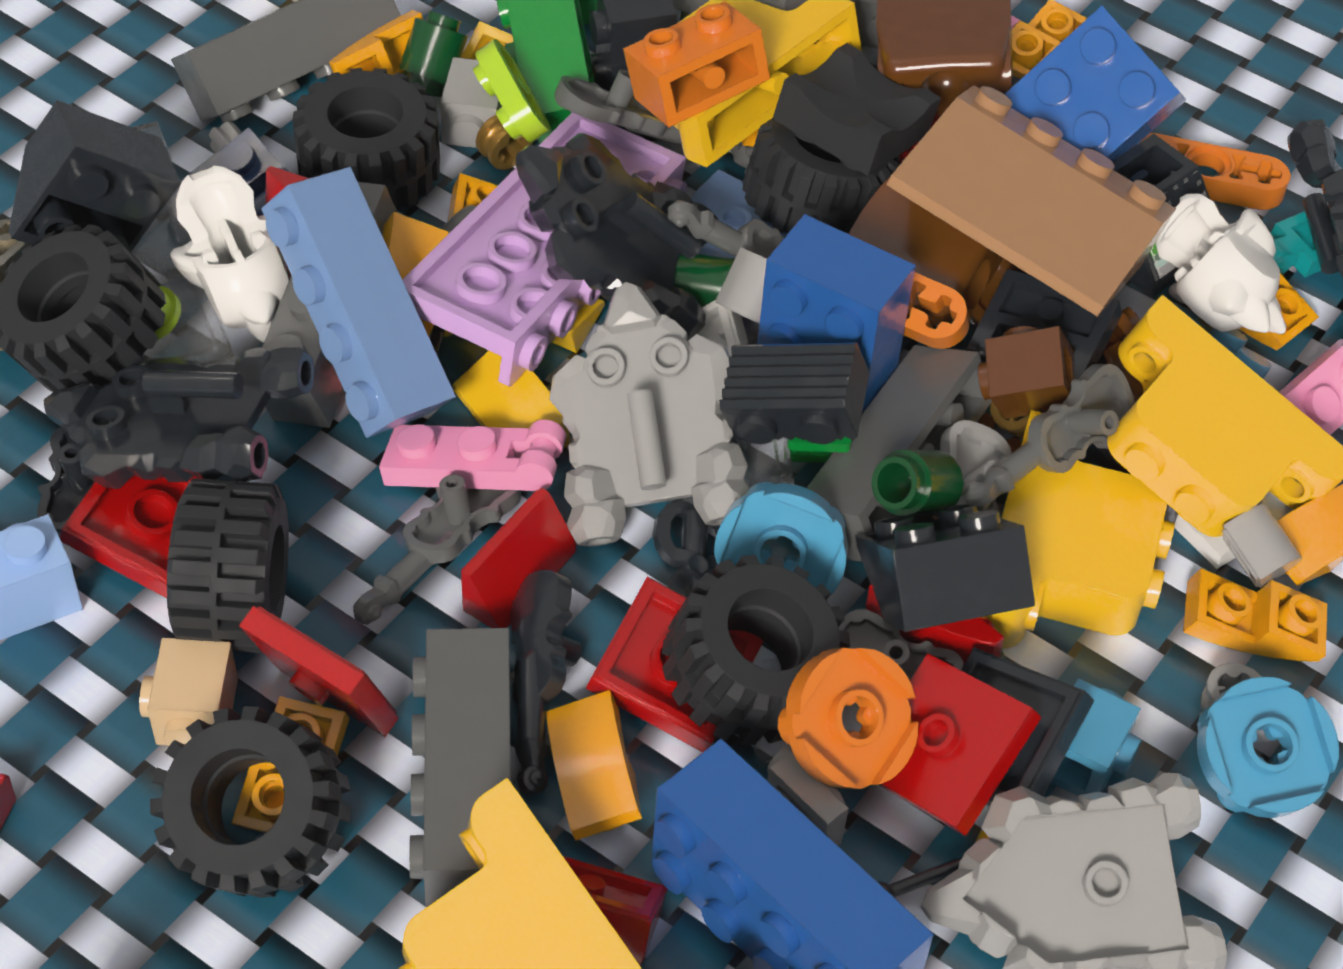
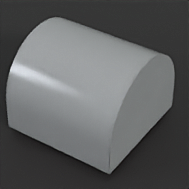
(744, 285)
(1260, 545)

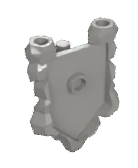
(645, 421)
(1081, 881)

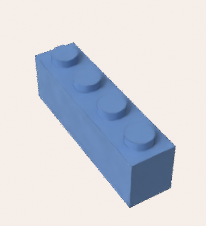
(357, 301)

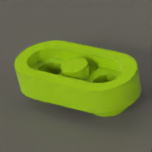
(502, 77)

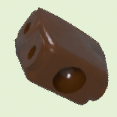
(945, 45)
(929, 243)

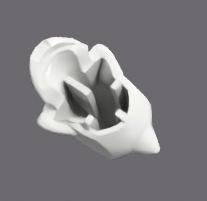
(229, 250)
(1223, 267)

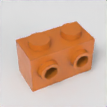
(697, 63)

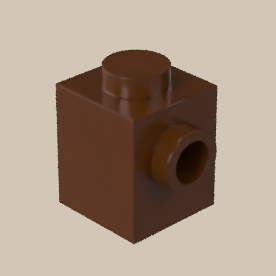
(1027, 370)

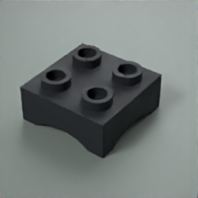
(855, 111)

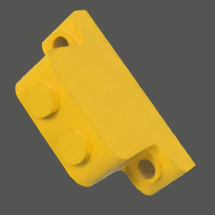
(793, 44)
(1212, 429)
(1088, 548)
(519, 906)

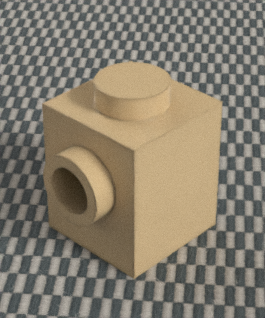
(187, 686)

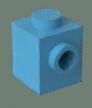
(1101, 743)

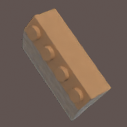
(1034, 197)

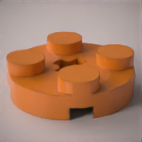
(815, 725)

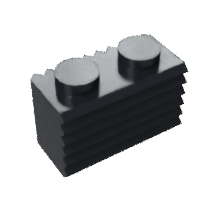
(794, 392)

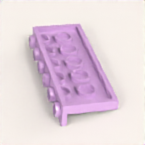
(493, 269)

